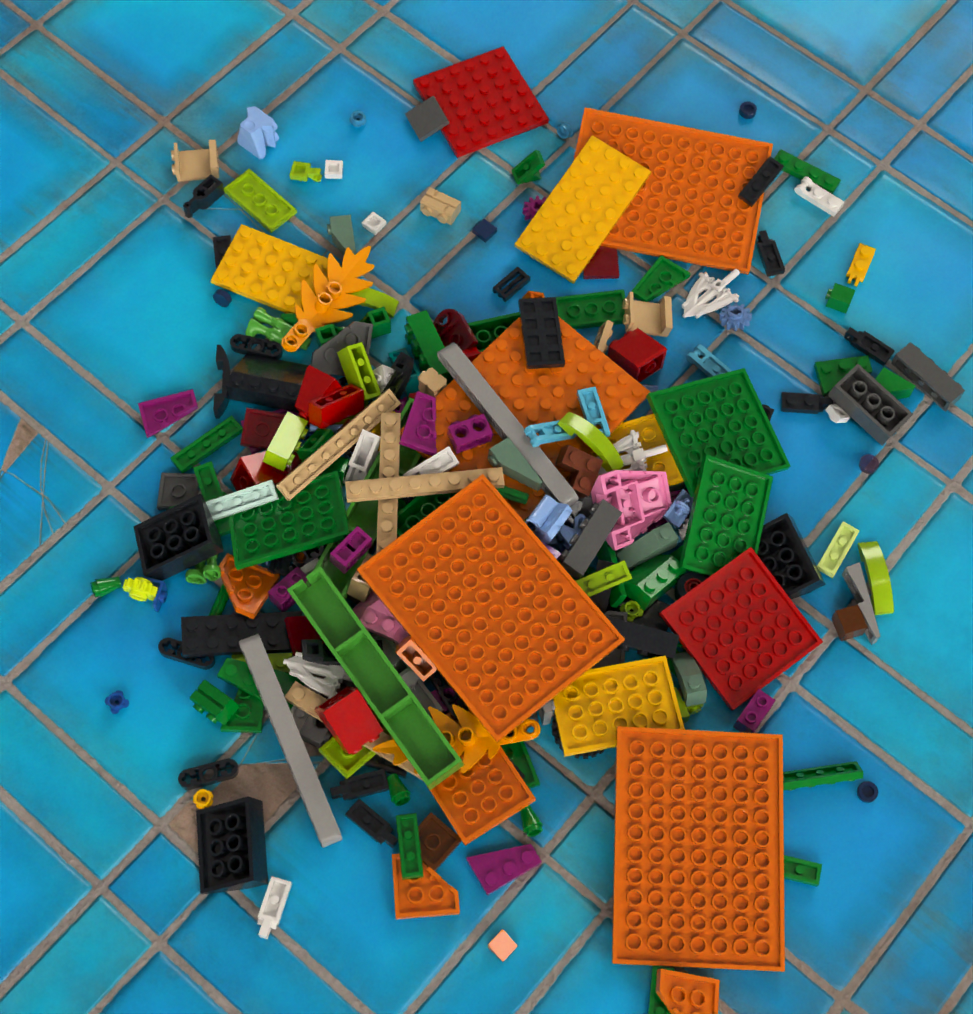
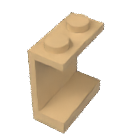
(195, 164)
(647, 316)

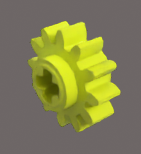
(140, 589)

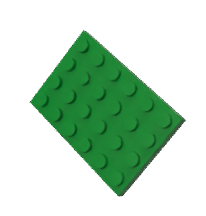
(724, 515)
(292, 526)

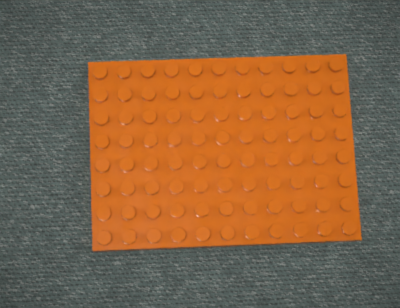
(691, 197)
(537, 398)
(490, 607)
(698, 849)

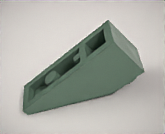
(342, 233)
(513, 464)
(649, 546)
(689, 679)

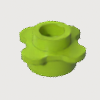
(632, 605)

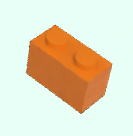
(415, 658)

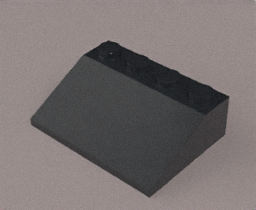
(266, 382)
(177, 539)
(788, 557)
(231, 846)

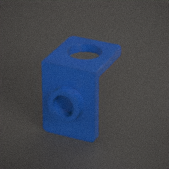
(161, 595)

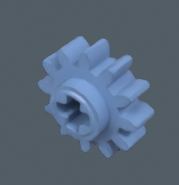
(735, 316)

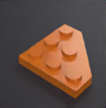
(247, 586)
(424, 895)
(687, 992)

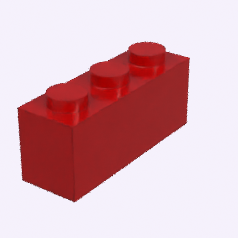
(336, 406)

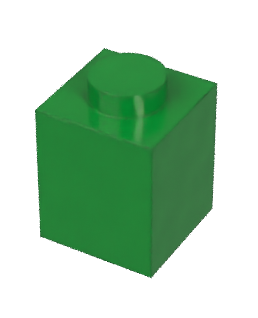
(839, 298)

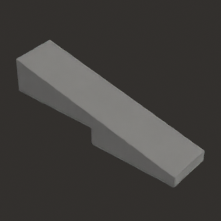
(855, 580)

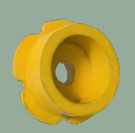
(203, 793)

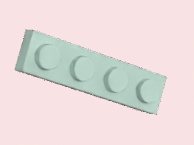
(242, 500)

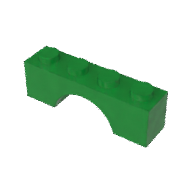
(377, 317)

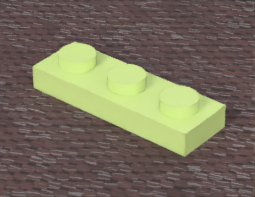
(837, 549)

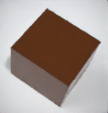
(849, 622)

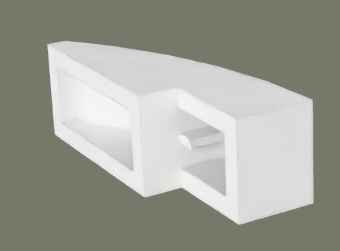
(363, 456)

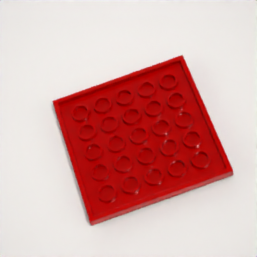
(482, 101)
(741, 628)

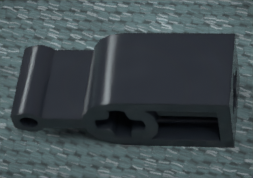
(204, 195)

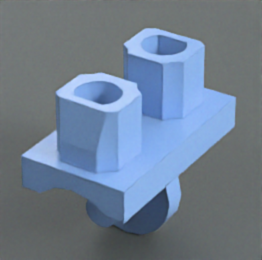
(679, 509)

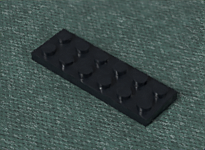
(221, 633)

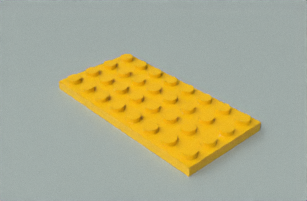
(582, 209)

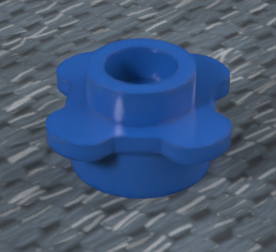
(116, 696)

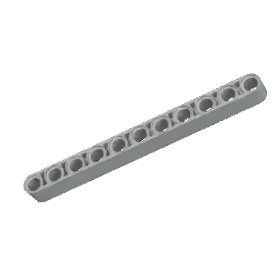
(505, 422)
(290, 741)

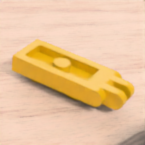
(860, 263)

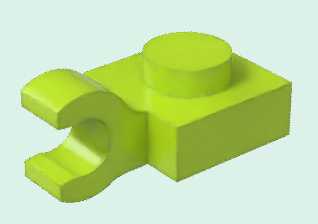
(302, 171)

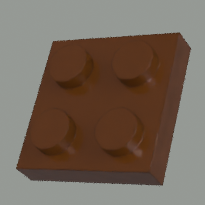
(436, 841)

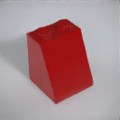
(637, 354)
(314, 386)
(253, 471)
(349, 720)

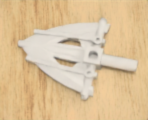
(698, 306)
(636, 455)
(302, 670)

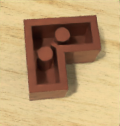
(583, 469)

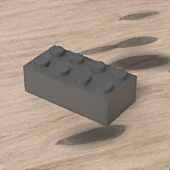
(870, 404)

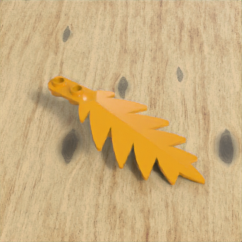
(329, 295)
(470, 739)

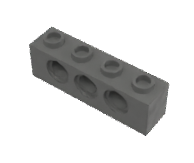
(318, 736)

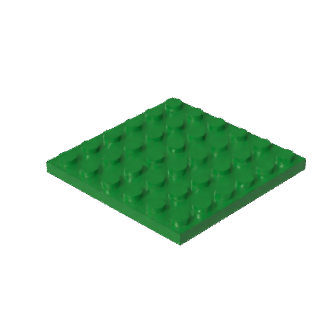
(720, 420)

